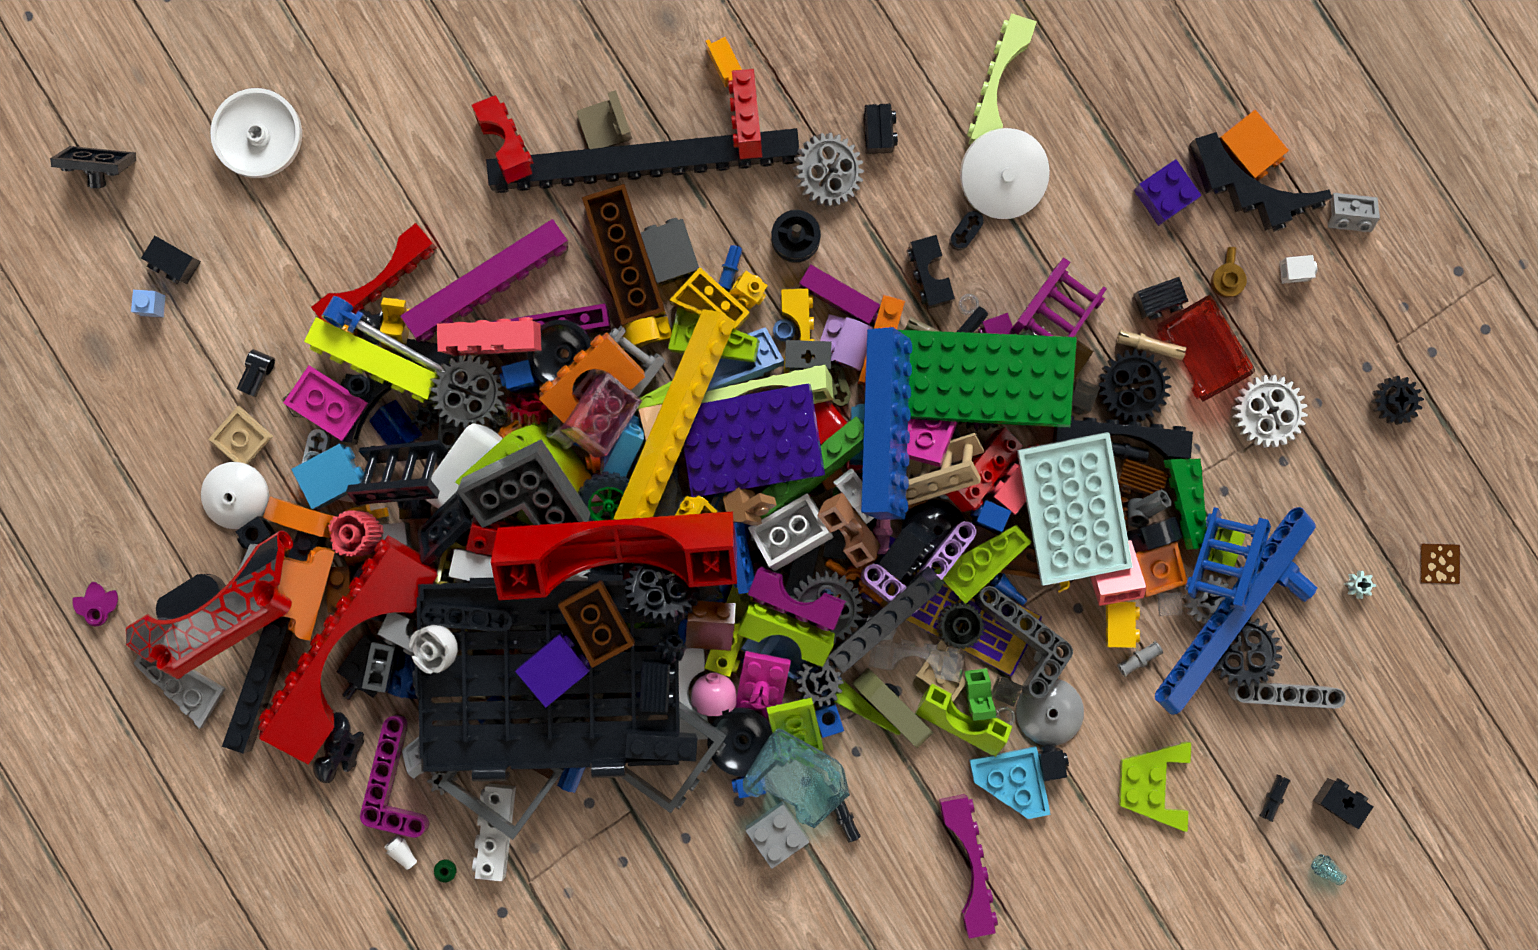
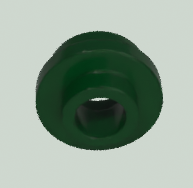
(452, 869)

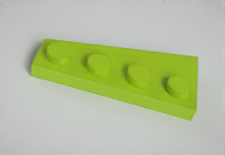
(738, 347)
(984, 562)

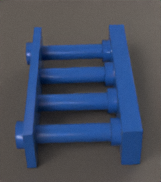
(1246, 574)

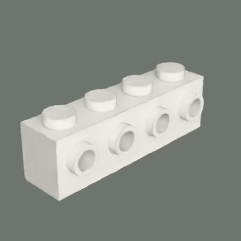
(492, 843)

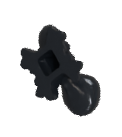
(338, 747)

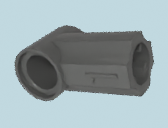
(1141, 509)

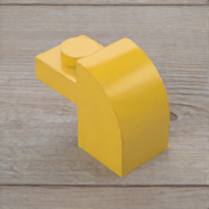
(393, 323)
(647, 331)

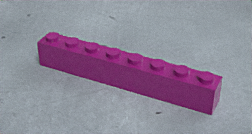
(485, 280)

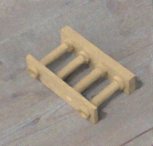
(949, 477)

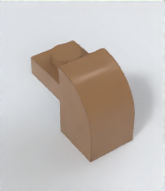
(748, 507)

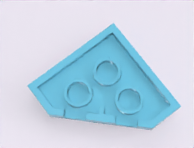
(1014, 779)

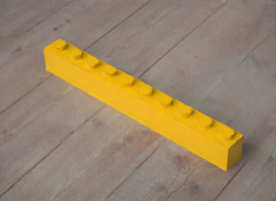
(676, 416)

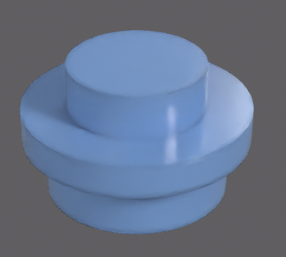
(784, 330)

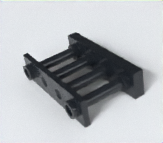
(406, 488)

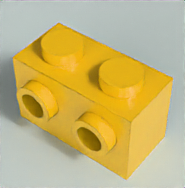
(1121, 625)

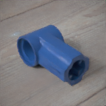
(1297, 582)
(570, 779)

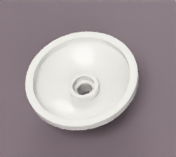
(248, 494)

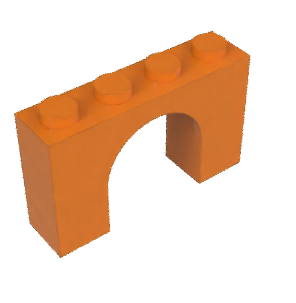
(602, 355)

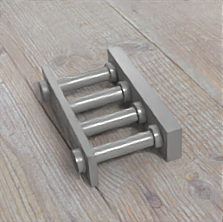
(651, 364)

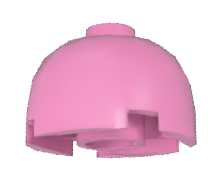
(713, 694)

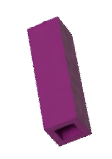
(839, 295)

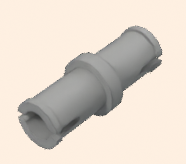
(1140, 658)

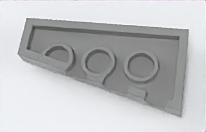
(192, 693)

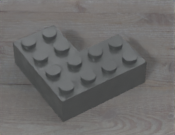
(524, 481)

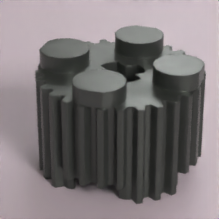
(968, 616)

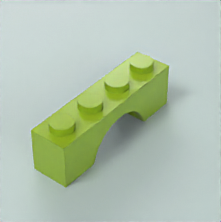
(762, 622)
(938, 708)

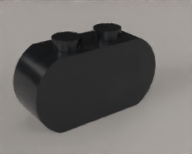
(188, 596)

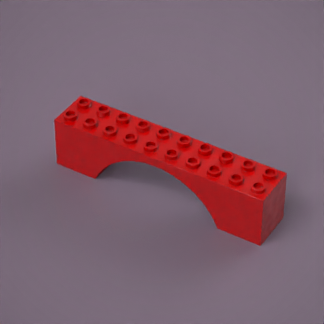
(540, 557)
(300, 713)

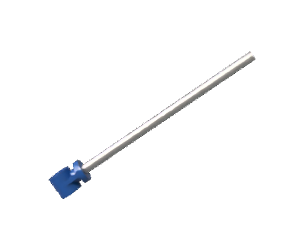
(340, 313)

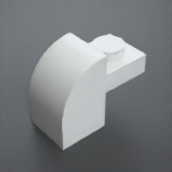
(851, 487)

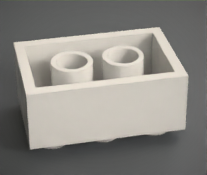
(790, 532)

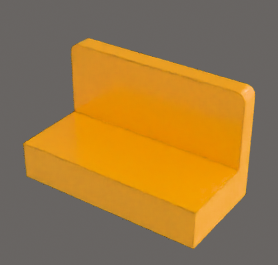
(722, 58)

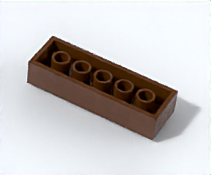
(623, 254)

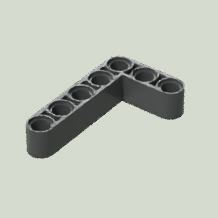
(1030, 636)

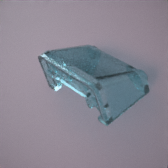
(798, 776)

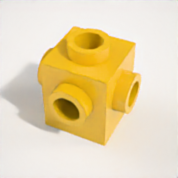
(748, 290)
(695, 505)

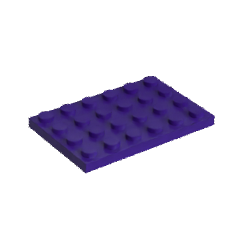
(754, 441)

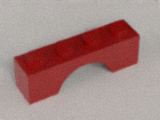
(511, 157)

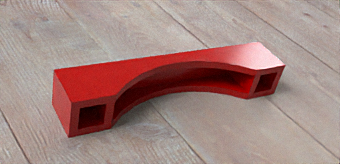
(410, 250)

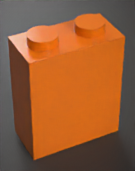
(1253, 146)

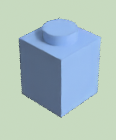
(148, 303)

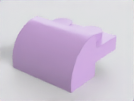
(848, 341)

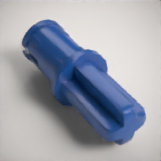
(730, 267)

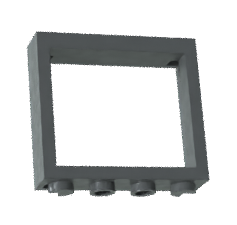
(692, 781)
(485, 811)

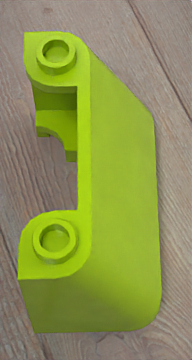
(566, 458)

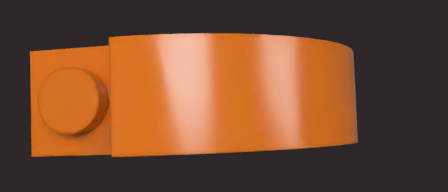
(298, 517)

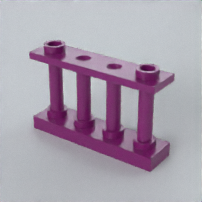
(1049, 290)

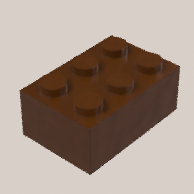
(596, 623)

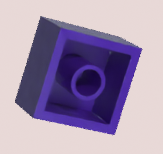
(1167, 192)

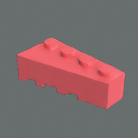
(489, 337)

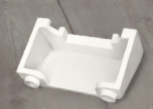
(466, 451)

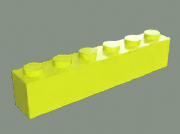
(371, 358)

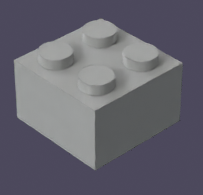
(777, 834)

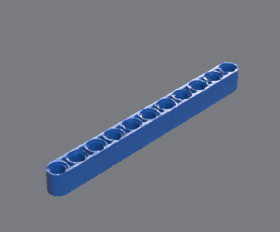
(1227, 621)

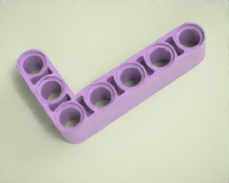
(939, 556)

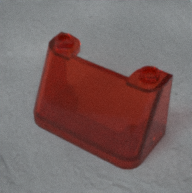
(1212, 349)

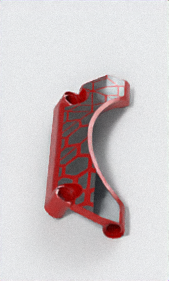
(230, 616)

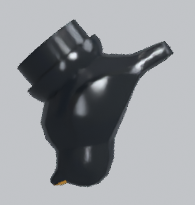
(374, 321)

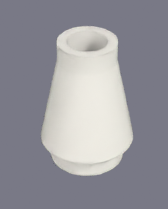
(400, 851)

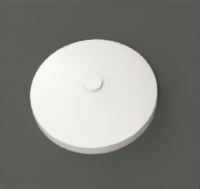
(256, 133)
(1004, 173)

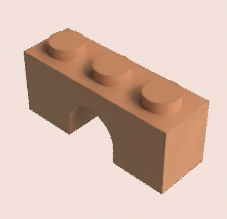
(860, 542)

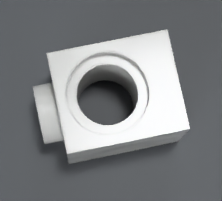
(1298, 269)

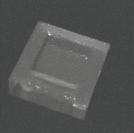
(1169, 604)

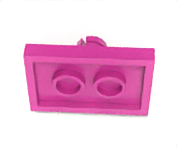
(325, 403)
(929, 440)
(762, 682)

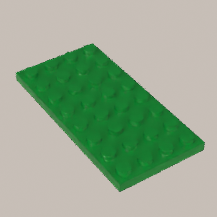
(992, 378)

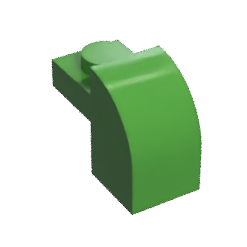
(979, 694)

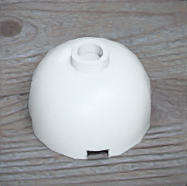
(433, 648)

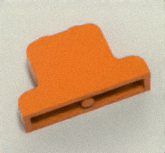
(305, 586)

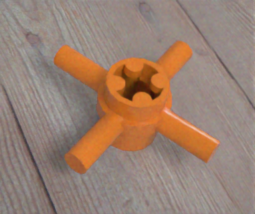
(851, 572)

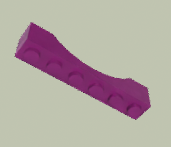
(977, 911)

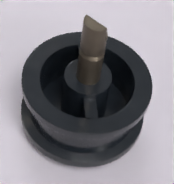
(795, 236)

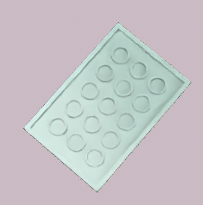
(1075, 508)

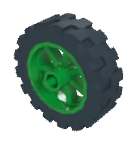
(597, 484)

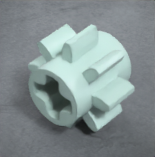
(1365, 580)

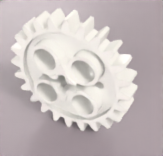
(1287, 403)

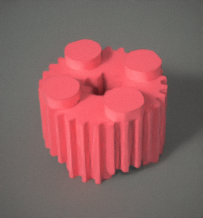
(355, 533)

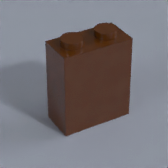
(710, 626)

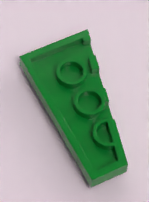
(1190, 501)

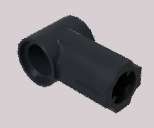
(257, 368)

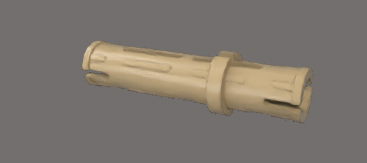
(1149, 344)

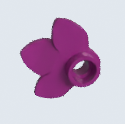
(95, 600)

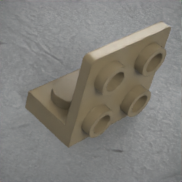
(604, 123)

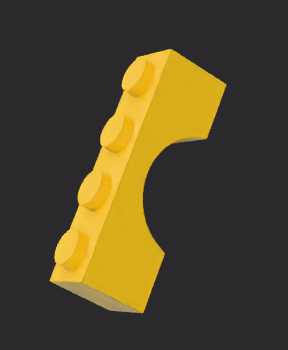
(796, 307)

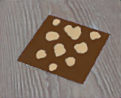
(1440, 563)

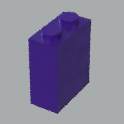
(554, 669)

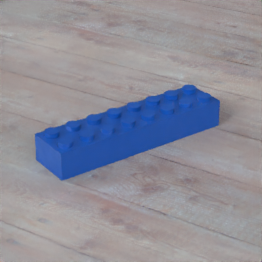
(886, 424)

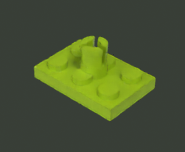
(798, 720)

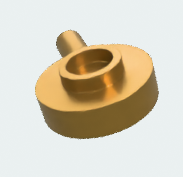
(1229, 278)

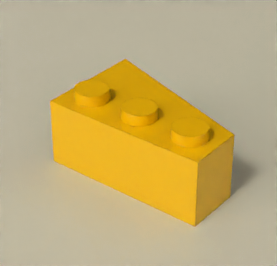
(705, 293)

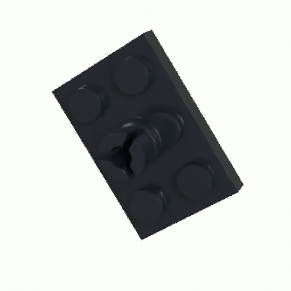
(93, 163)
(444, 528)

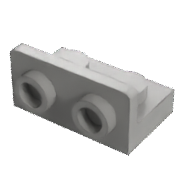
(1354, 212)

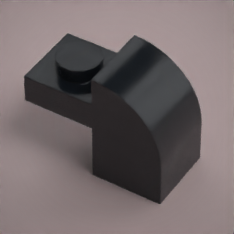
(1155, 534)

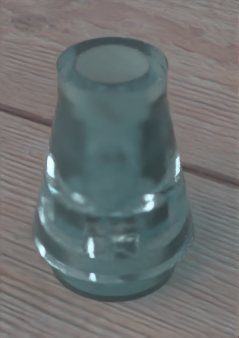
(1327, 868)

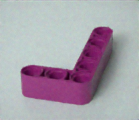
(376, 779)

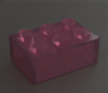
(601, 415)

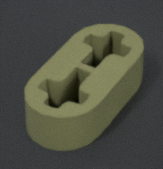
(842, 383)

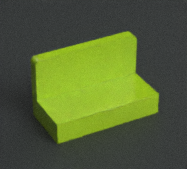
(1222, 556)

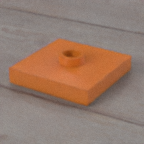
(1162, 568)

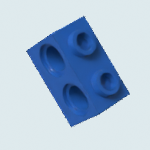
(518, 377)
(990, 516)

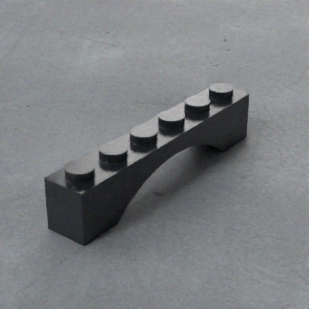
(1169, 443)
(887, 619)

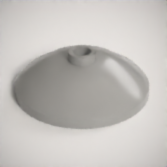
(1035, 719)

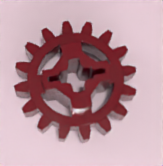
(527, 408)

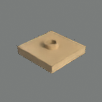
(240, 437)

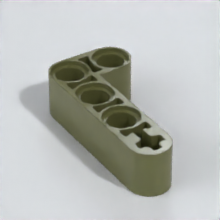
(893, 708)

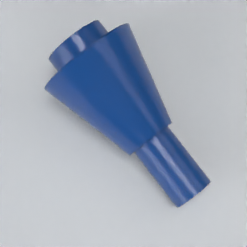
(1005, 586)

